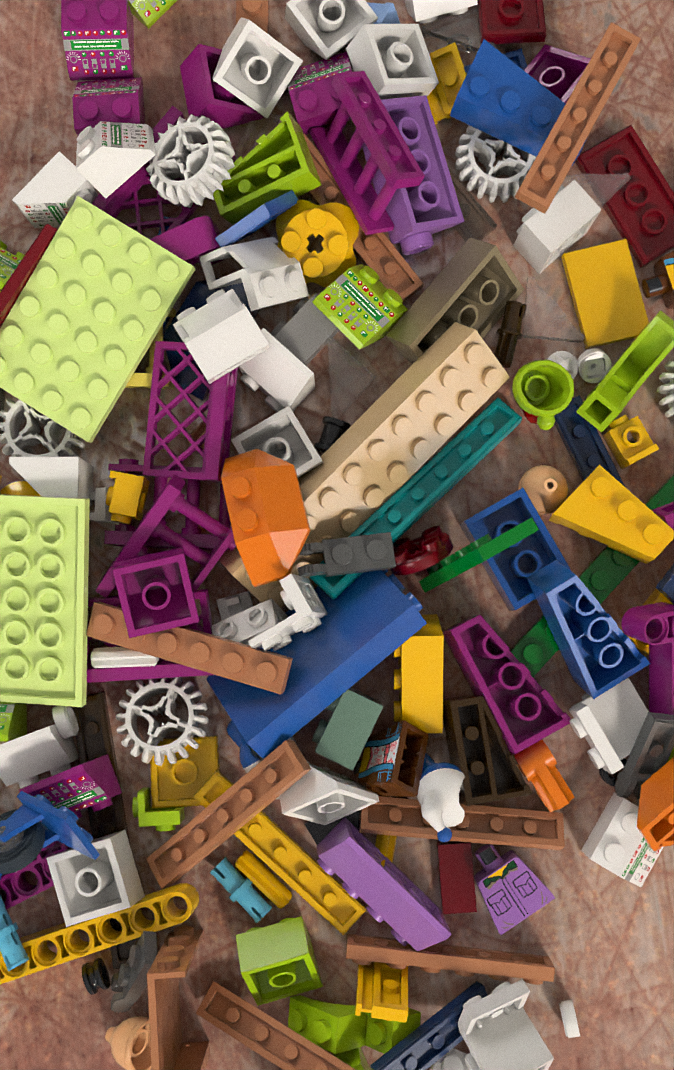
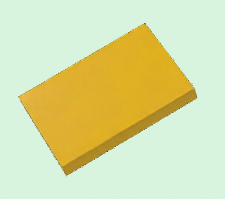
(605, 293)

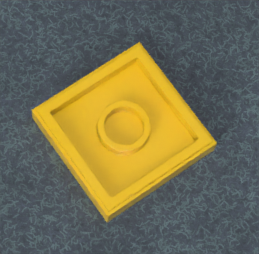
(177, 783)

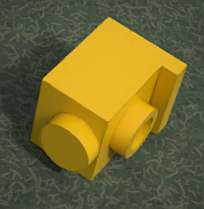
(624, 451)
(127, 497)

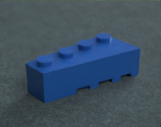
(506, 102)
(585, 633)

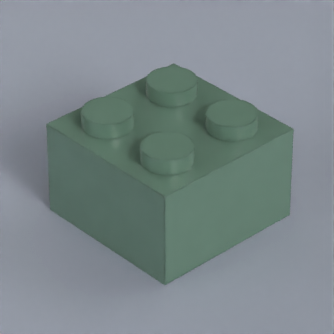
(347, 727)

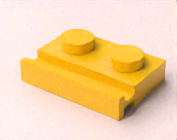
(450, 75)
(382, 992)

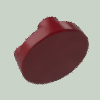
(421, 552)

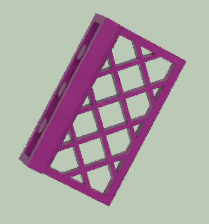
(122, 195)
(218, 419)
(164, 668)

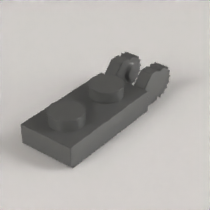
(350, 555)
(647, 755)
(132, 975)

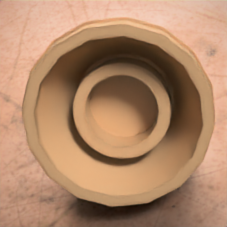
(545, 488)
(131, 1043)

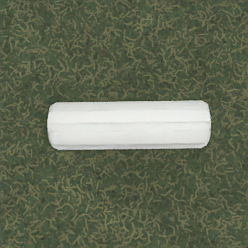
(120, 657)

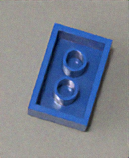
(516, 563)

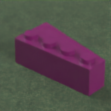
(514, 697)

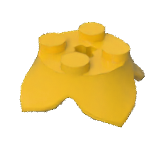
(331, 221)

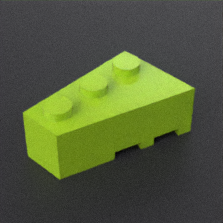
(269, 170)

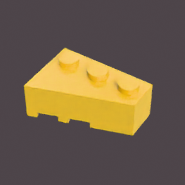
(614, 517)
(421, 678)

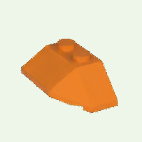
(265, 513)
(657, 808)

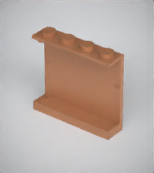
(164, 1004)

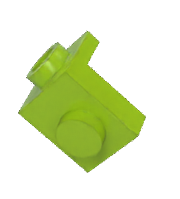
(162, 818)

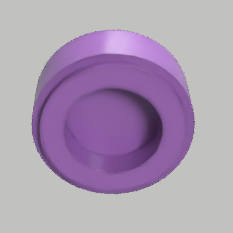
(417, 243)

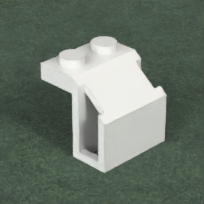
(267, 274)
(220, 334)
(610, 724)
(501, 1032)

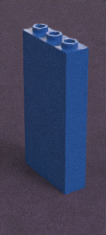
(354, 637)

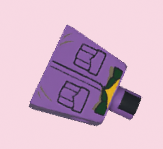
(509, 887)

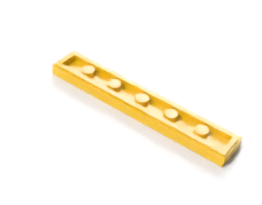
(290, 862)

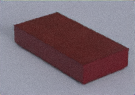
(456, 877)

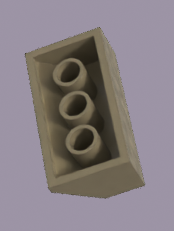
(466, 291)

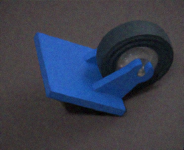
(36, 826)

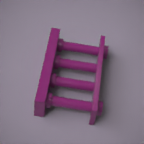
(384, 142)
(155, 526)
(191, 531)

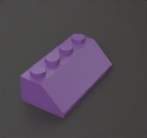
(434, 202)
(385, 889)

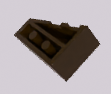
(480, 752)

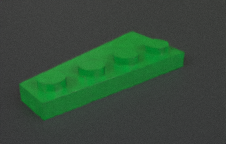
(475, 554)

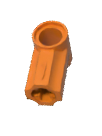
(539, 768)

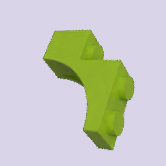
(629, 372)
(340, 1030)

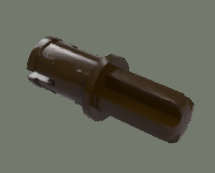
(509, 332)

